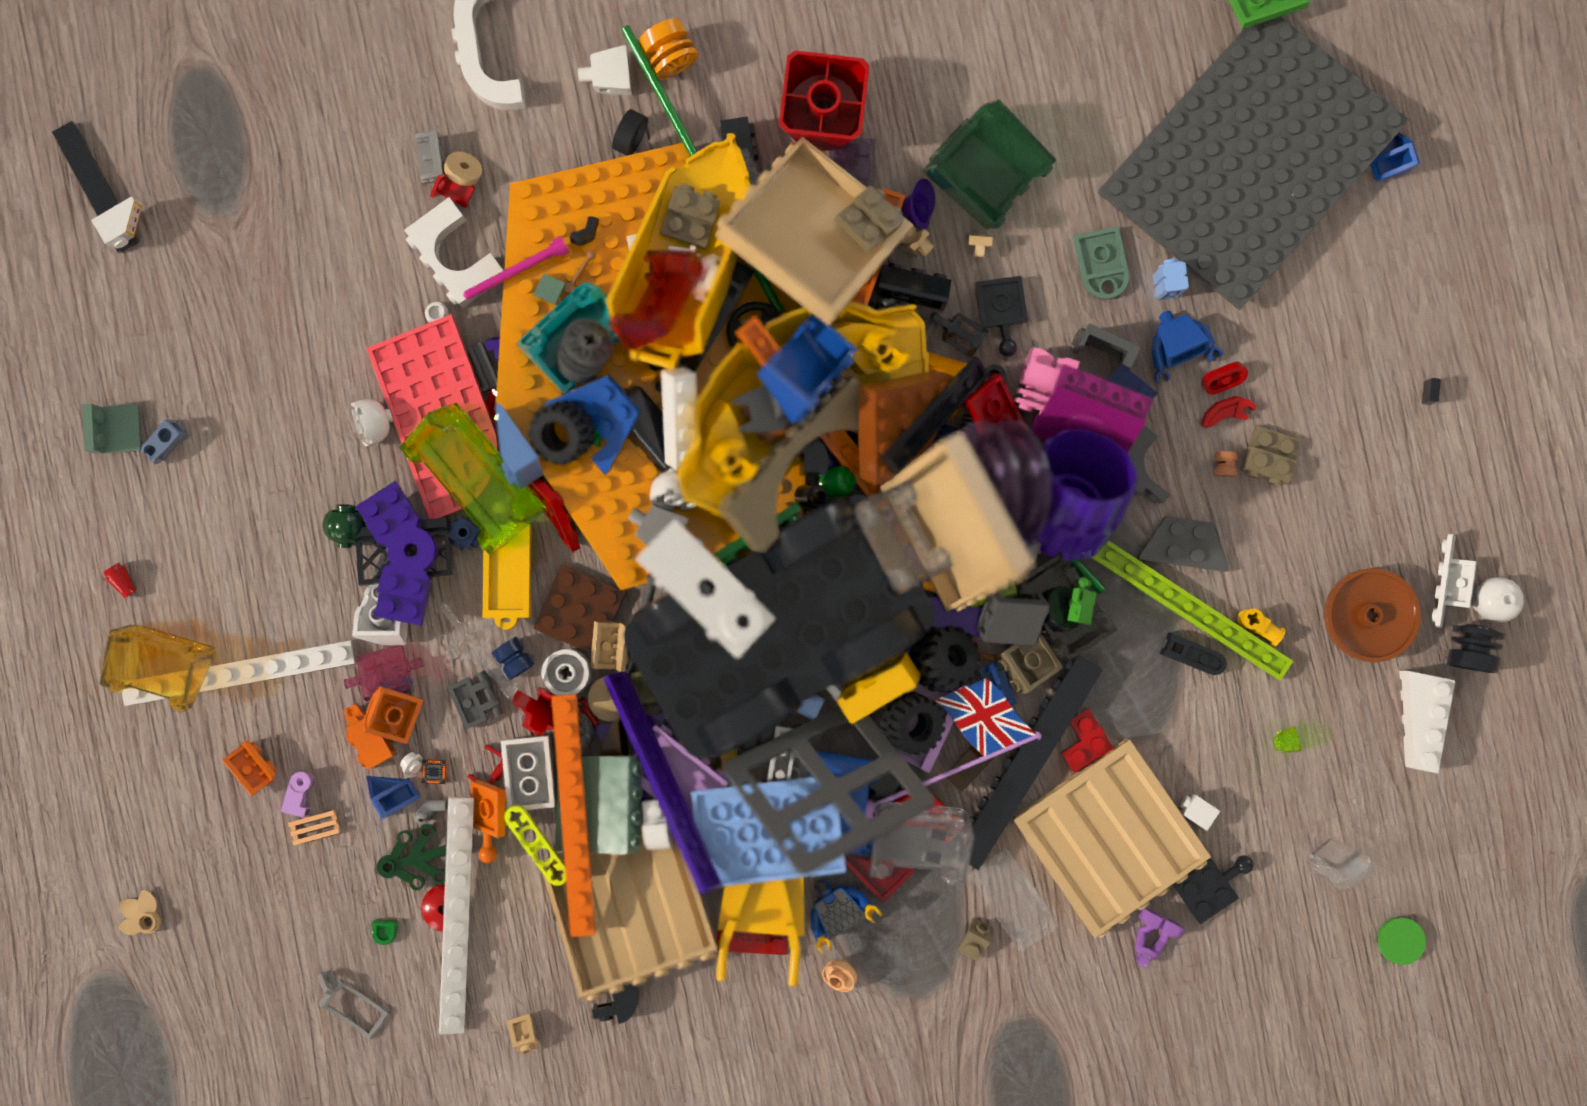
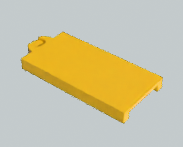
(508, 581)

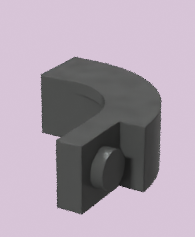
(1144, 483)

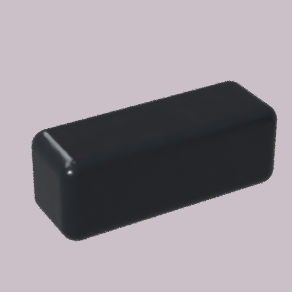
(648, 428)

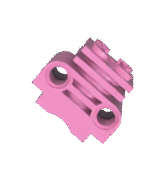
(1039, 377)

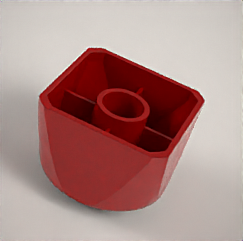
(826, 78)

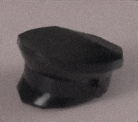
(1059, 608)

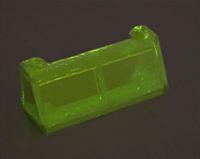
(472, 475)

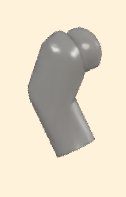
(427, 808)

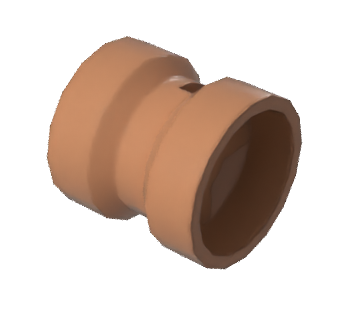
(1225, 464)

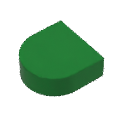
(384, 931)

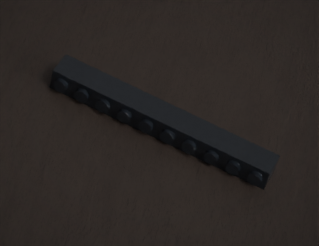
(1030, 757)

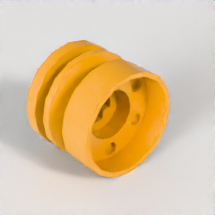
(668, 48)

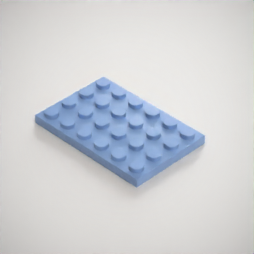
(742, 846)

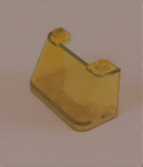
(156, 664)

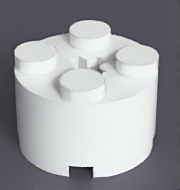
(555, 679)

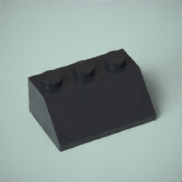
(914, 286)

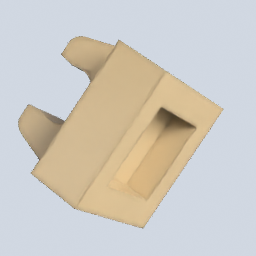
(979, 242)

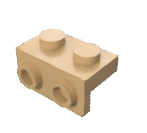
(609, 646)

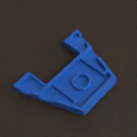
(610, 412)

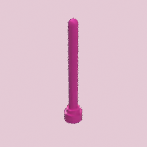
(556, 248)

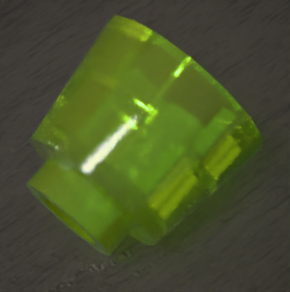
(1287, 740)

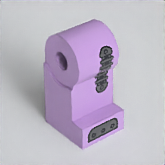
(297, 794)

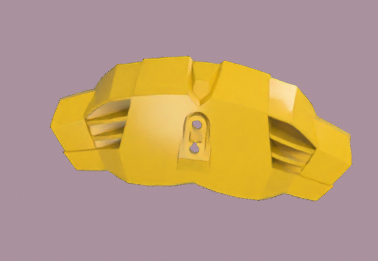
(721, 456)

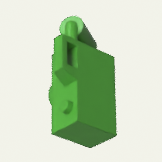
(1082, 603)

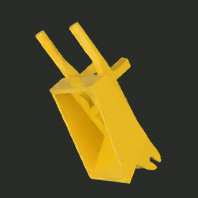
(767, 909)

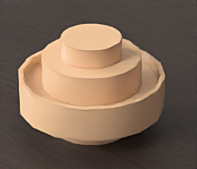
(839, 975)

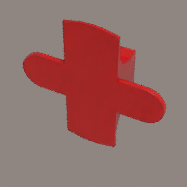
(537, 712)

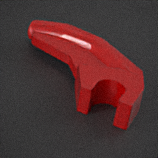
(1228, 408)

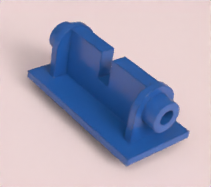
(999, 679)

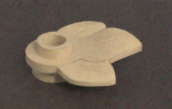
(136, 913)

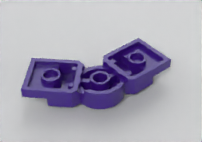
(405, 581)

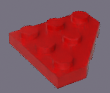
(556, 513)

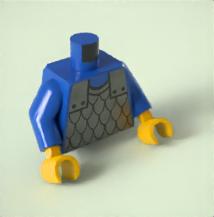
(837, 911)

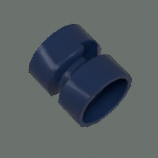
(512, 657)

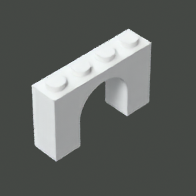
(428, 235)

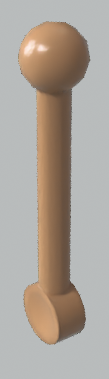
(569, 286)

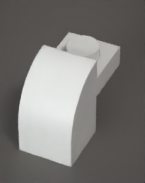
(655, 828)

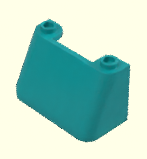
(541, 341)

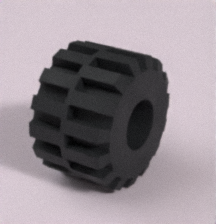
(946, 659)

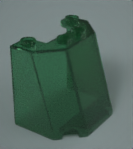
(989, 163)

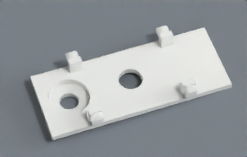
(679, 566)

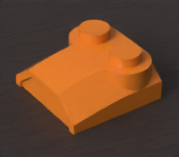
(392, 714)

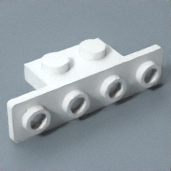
(1456, 582)

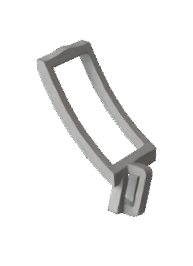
(330, 992)

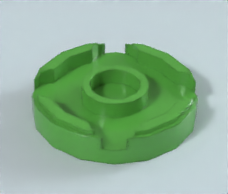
(1401, 940)

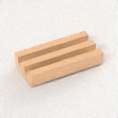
(295, 833)

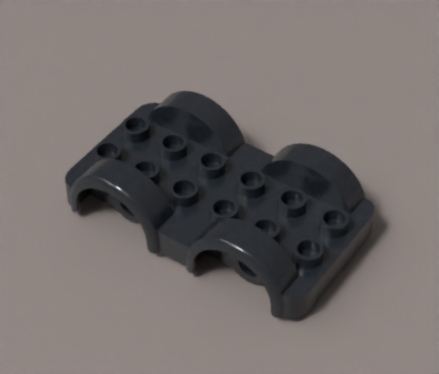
(830, 627)

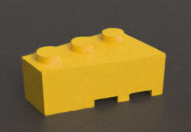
(878, 687)

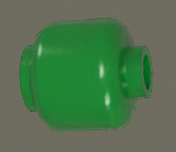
(838, 481)

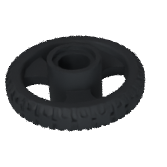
(768, 313)

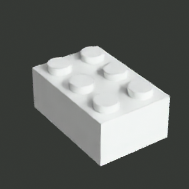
(529, 772)

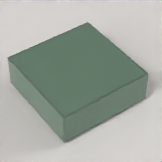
(549, 289)

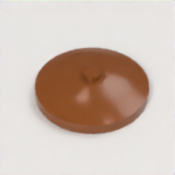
(1372, 615)

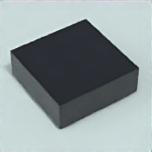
(1431, 391)

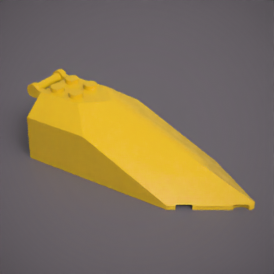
(715, 170)

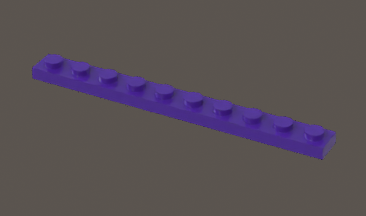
(663, 782)

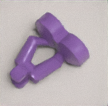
(1154, 921)

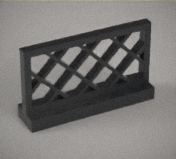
(434, 527)

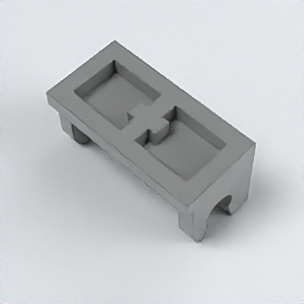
(430, 156)

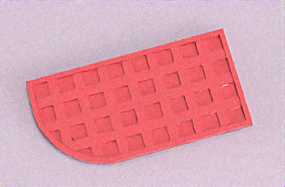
(422, 374)

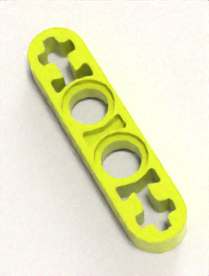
(533, 847)

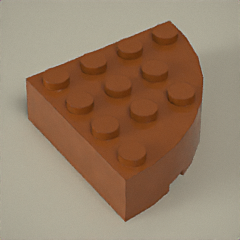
(885, 414)

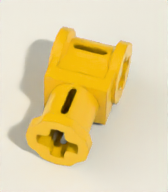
(1260, 626)

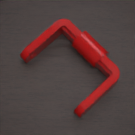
(498, 771)

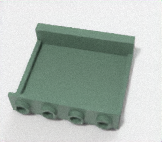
(612, 804)

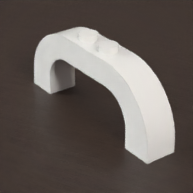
(497, 94)

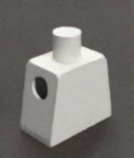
(609, 71)

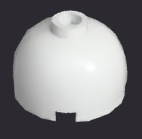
(371, 420)
(666, 492)
(1498, 600)

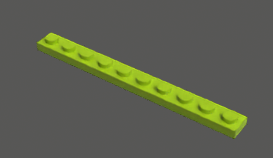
(1193, 610)

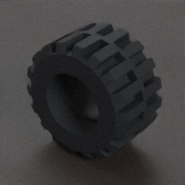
(548, 442)
(928, 727)

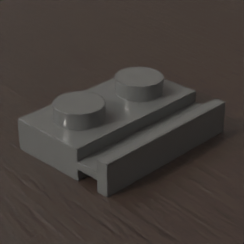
(482, 366)

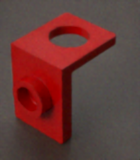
(457, 193)

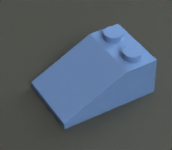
(519, 459)

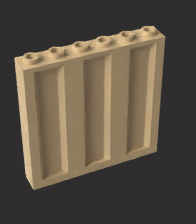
(1111, 838)
(644, 920)

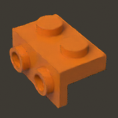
(250, 767)

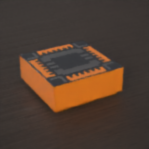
(434, 771)

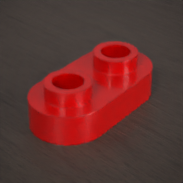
(1224, 378)

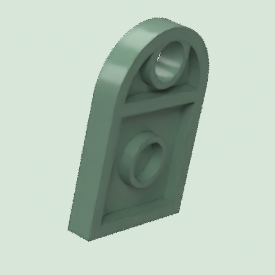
(1101, 260)

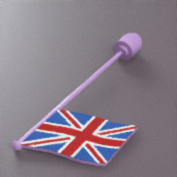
(984, 721)

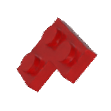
(1092, 741)

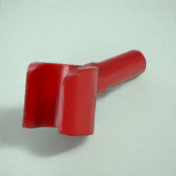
(588, 712)

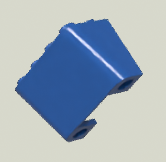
(806, 367)

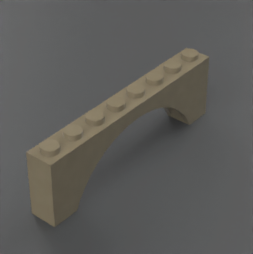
(753, 503)

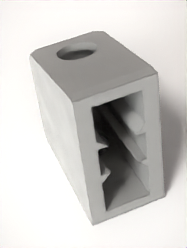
(653, 522)

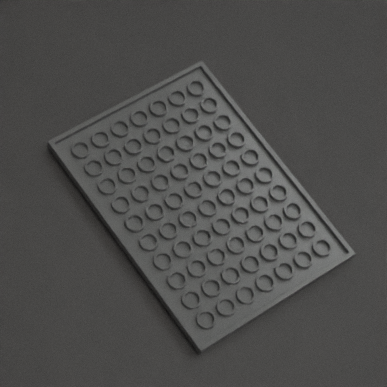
(1253, 158)

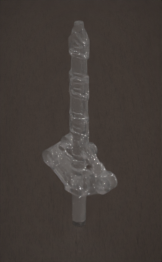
(479, 650)

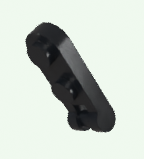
(1194, 655)

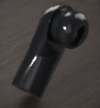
(587, 234)

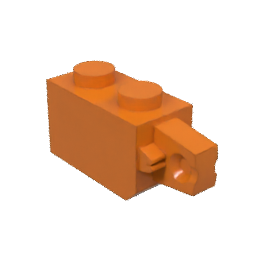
(371, 748)

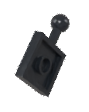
(1000, 305)
(1208, 890)

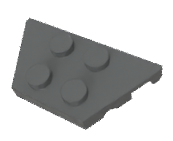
(1185, 544)

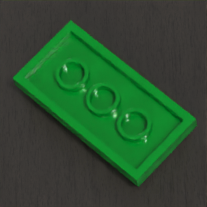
(728, 552)

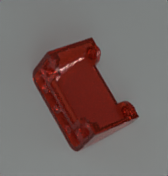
(671, 282)

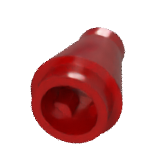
(119, 579)

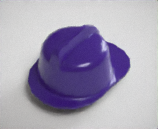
(920, 204)

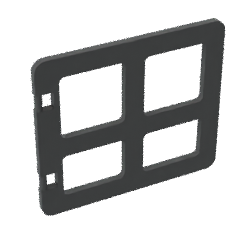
(832, 790)

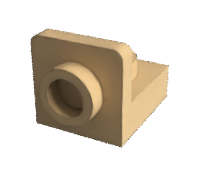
(523, 1034)

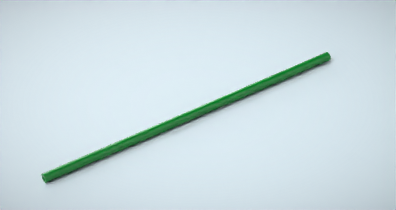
(686, 140)

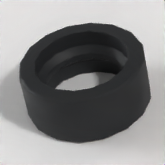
(629, 132)

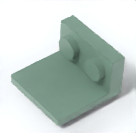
(111, 428)

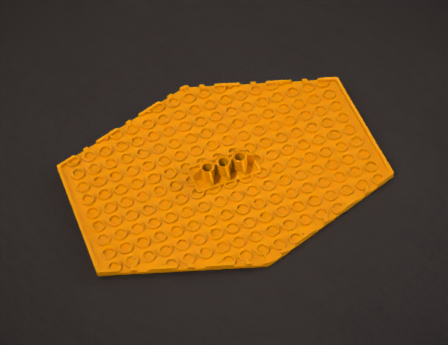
(556, 206)

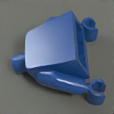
(1180, 341)

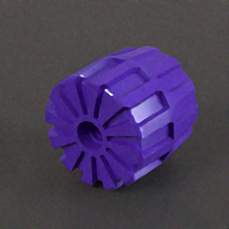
(1089, 492)

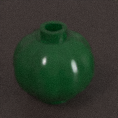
(343, 524)

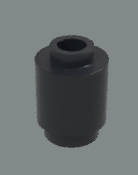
(810, 496)

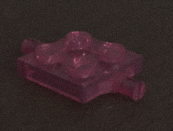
(384, 669)

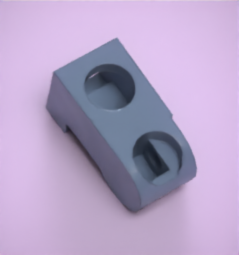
(164, 440)

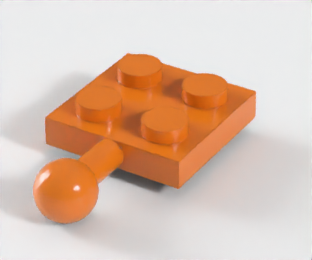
(488, 816)

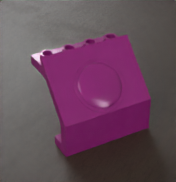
(1093, 405)

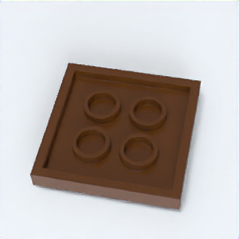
(575, 605)

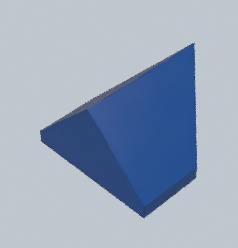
(1396, 159)
(390, 794)

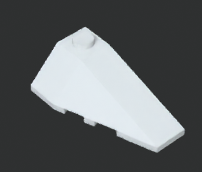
(377, 629)

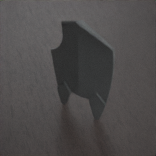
(764, 411)

